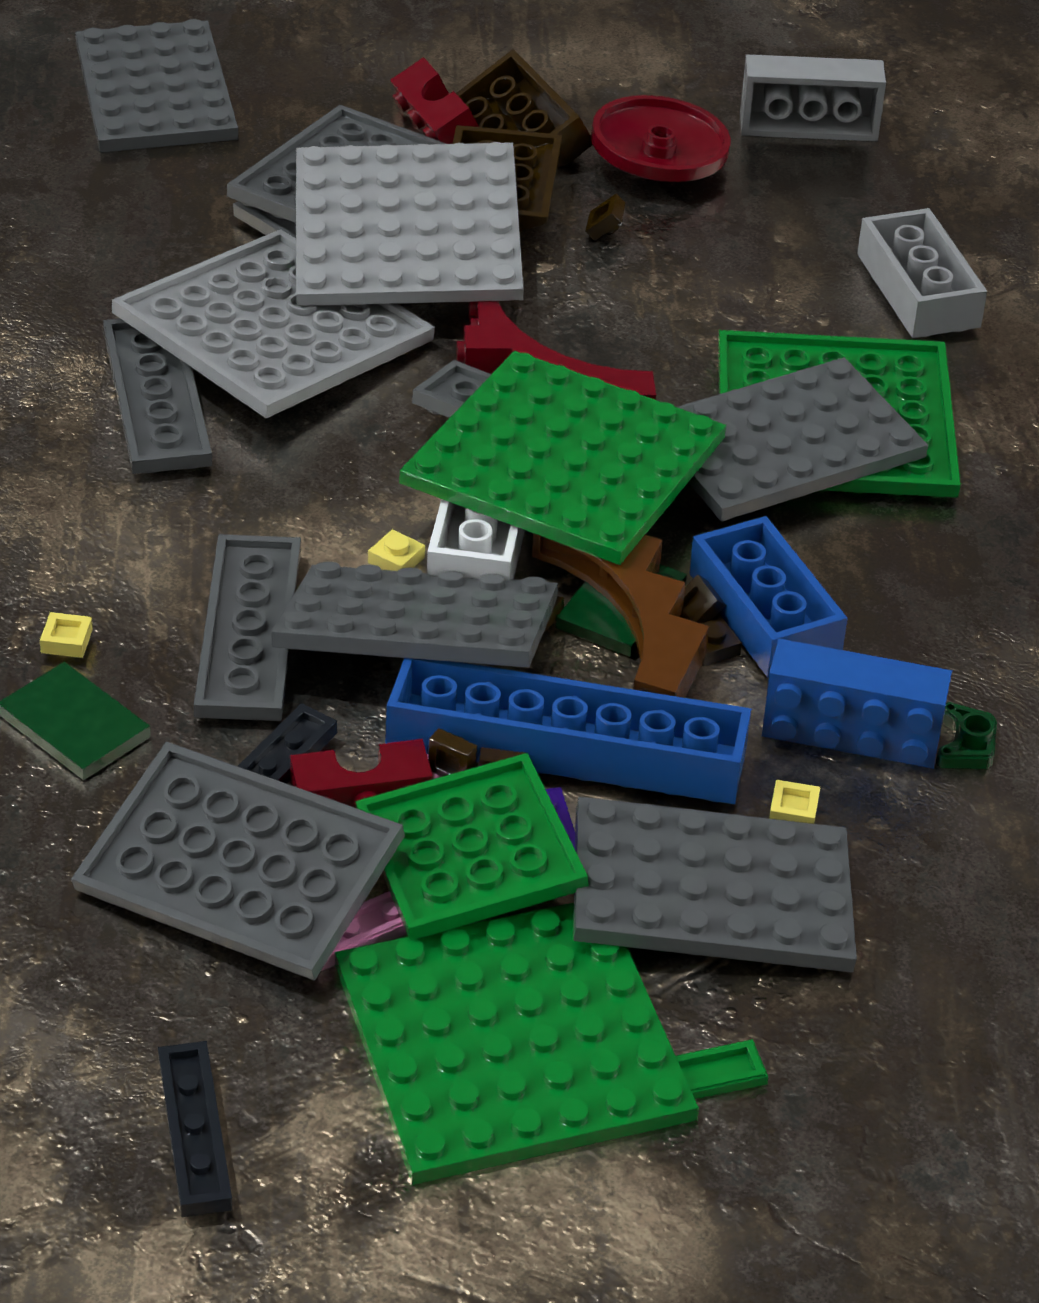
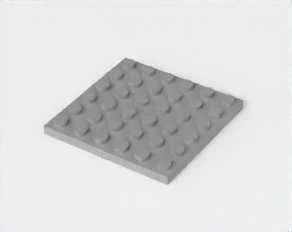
(407, 224)
(246, 334)

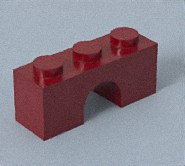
(429, 102)
(398, 767)

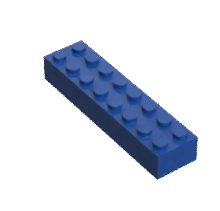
(576, 727)

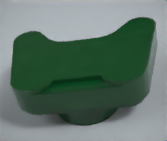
(973, 738)

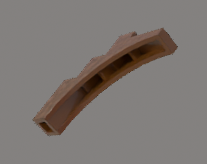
(651, 603)

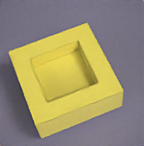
(396, 552)
(66, 634)
(794, 802)

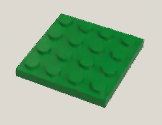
(475, 846)

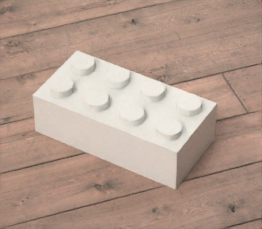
(472, 544)

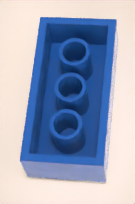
(766, 590)
(855, 703)

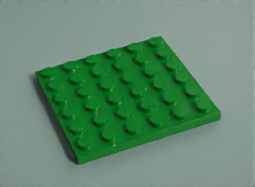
(904, 372)
(564, 456)
(510, 1043)

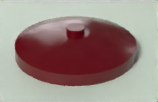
(660, 138)

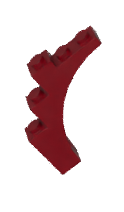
(494, 337)

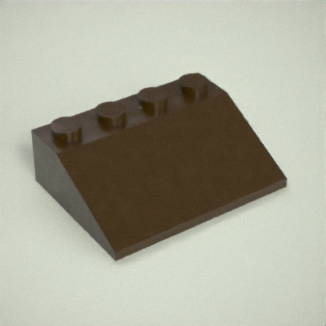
(518, 99)
(535, 167)

